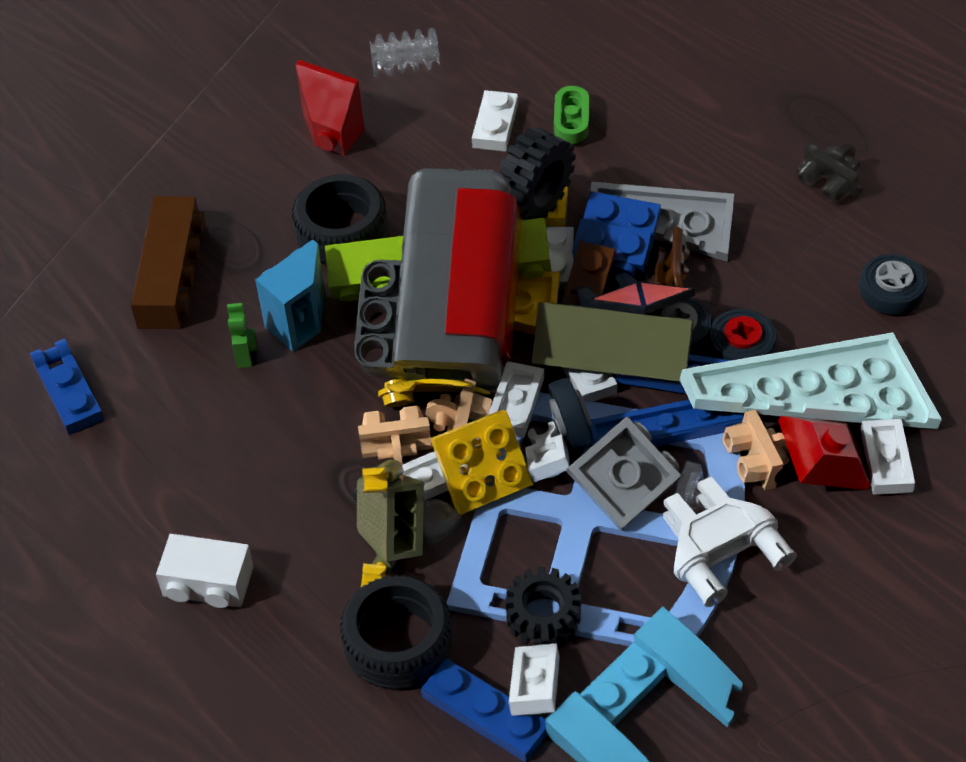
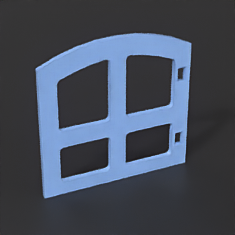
(579, 521)

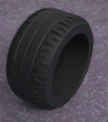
(333, 195)
(387, 597)

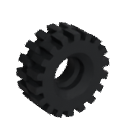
(538, 171)

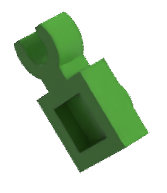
(243, 339)

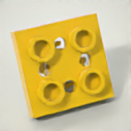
(480, 461)

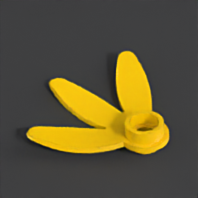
(400, 391)

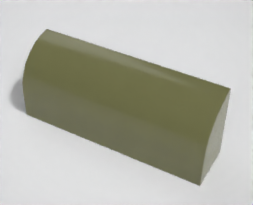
(612, 341)

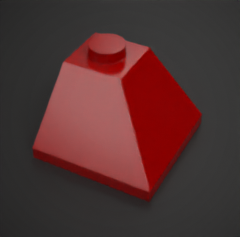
(330, 107)
(824, 453)

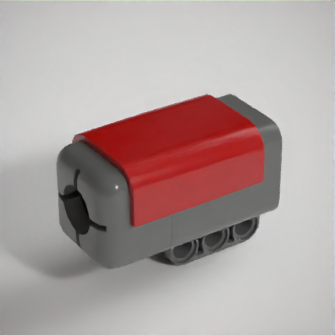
(454, 287)

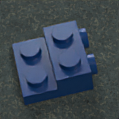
(621, 225)

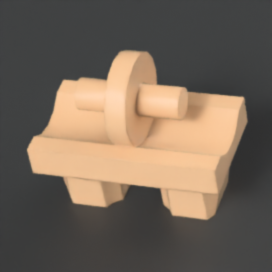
(456, 413)
(394, 438)
(764, 450)

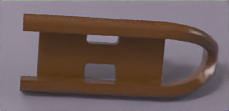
(673, 260)

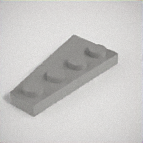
(701, 215)

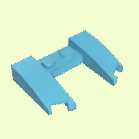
(660, 649)

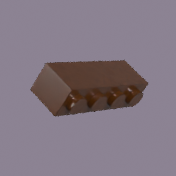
(167, 262)

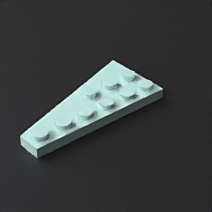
(826, 382)

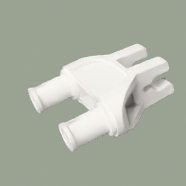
(719, 533)

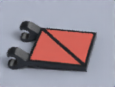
(633, 295)

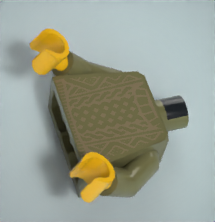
(389, 516)

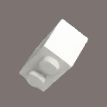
(205, 571)

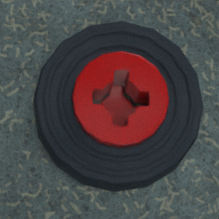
(730, 327)

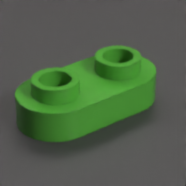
(571, 114)

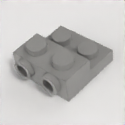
(625, 472)

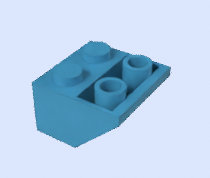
(293, 297)

